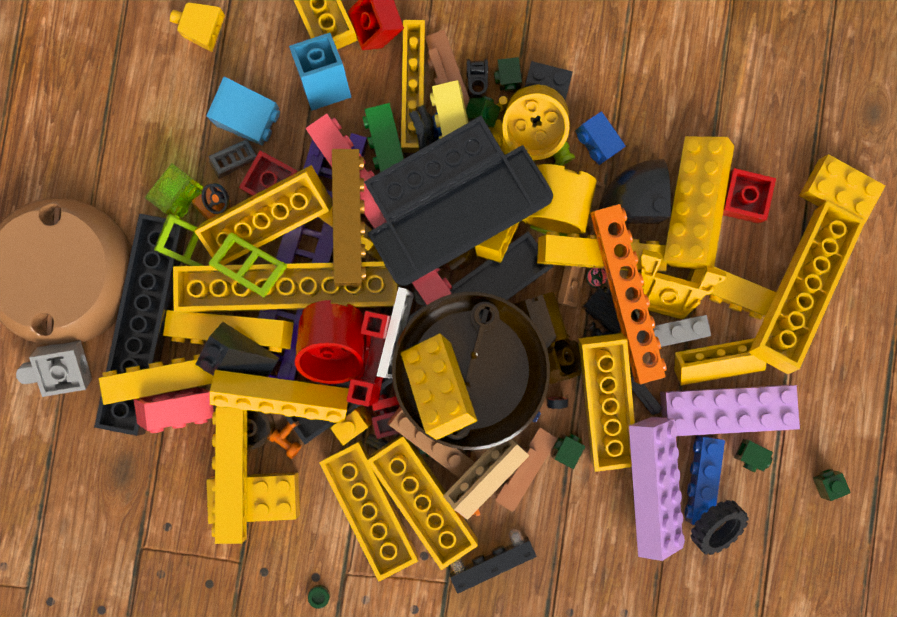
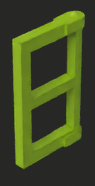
(171, 219)
(228, 242)

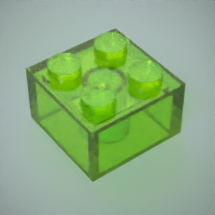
(174, 192)

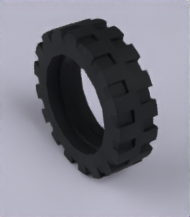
(727, 512)

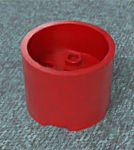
(330, 342)

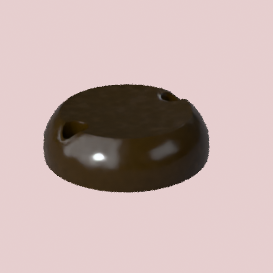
(499, 361)

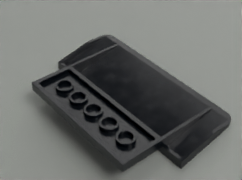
(452, 200)

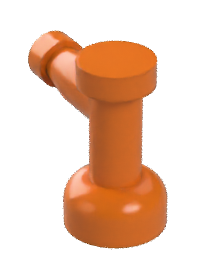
(280, 438)

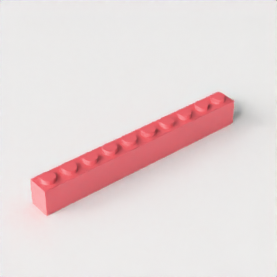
(327, 137)

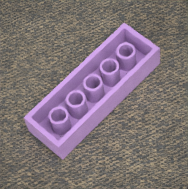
(732, 409)
(656, 487)

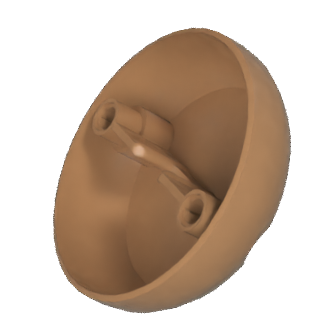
(61, 271)

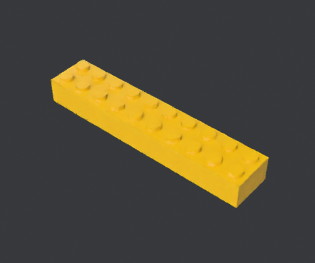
(299, 286)

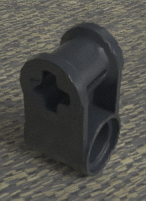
(477, 76)

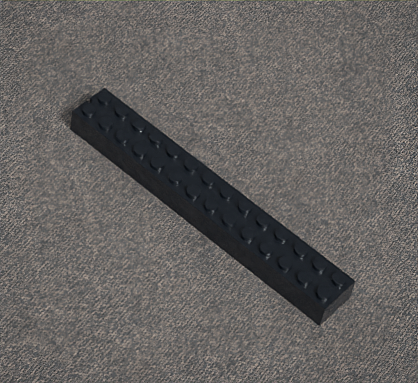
(501, 279)

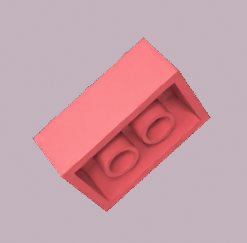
(173, 409)

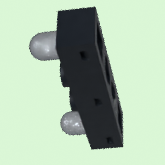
(487, 567)

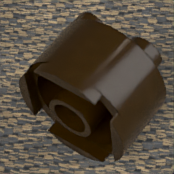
(262, 429)

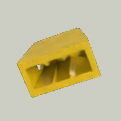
(199, 24)
(353, 425)

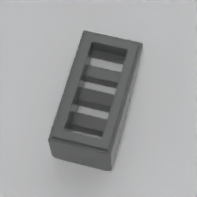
(228, 152)

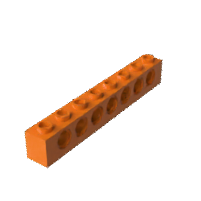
(656, 366)

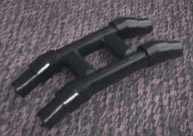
(423, 126)

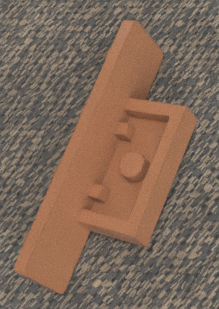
(444, 62)
(522, 477)

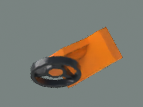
(212, 201)

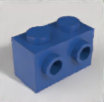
(599, 138)

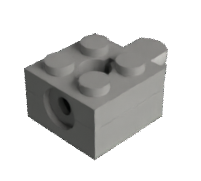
(56, 369)

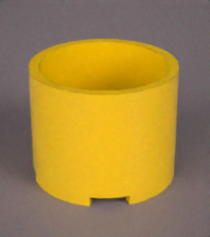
(544, 137)
(570, 201)

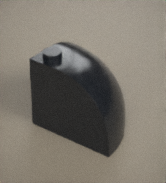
(642, 192)

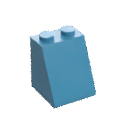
(320, 71)
(243, 112)

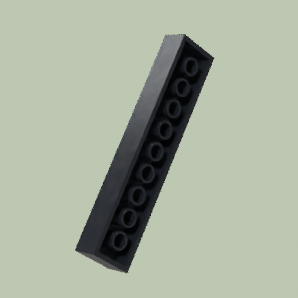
(141, 315)

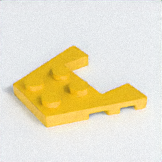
(671, 294)

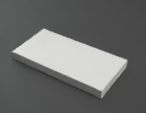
(397, 324)

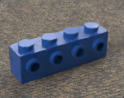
(705, 477)

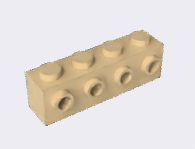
(485, 477)

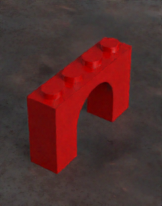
(367, 385)

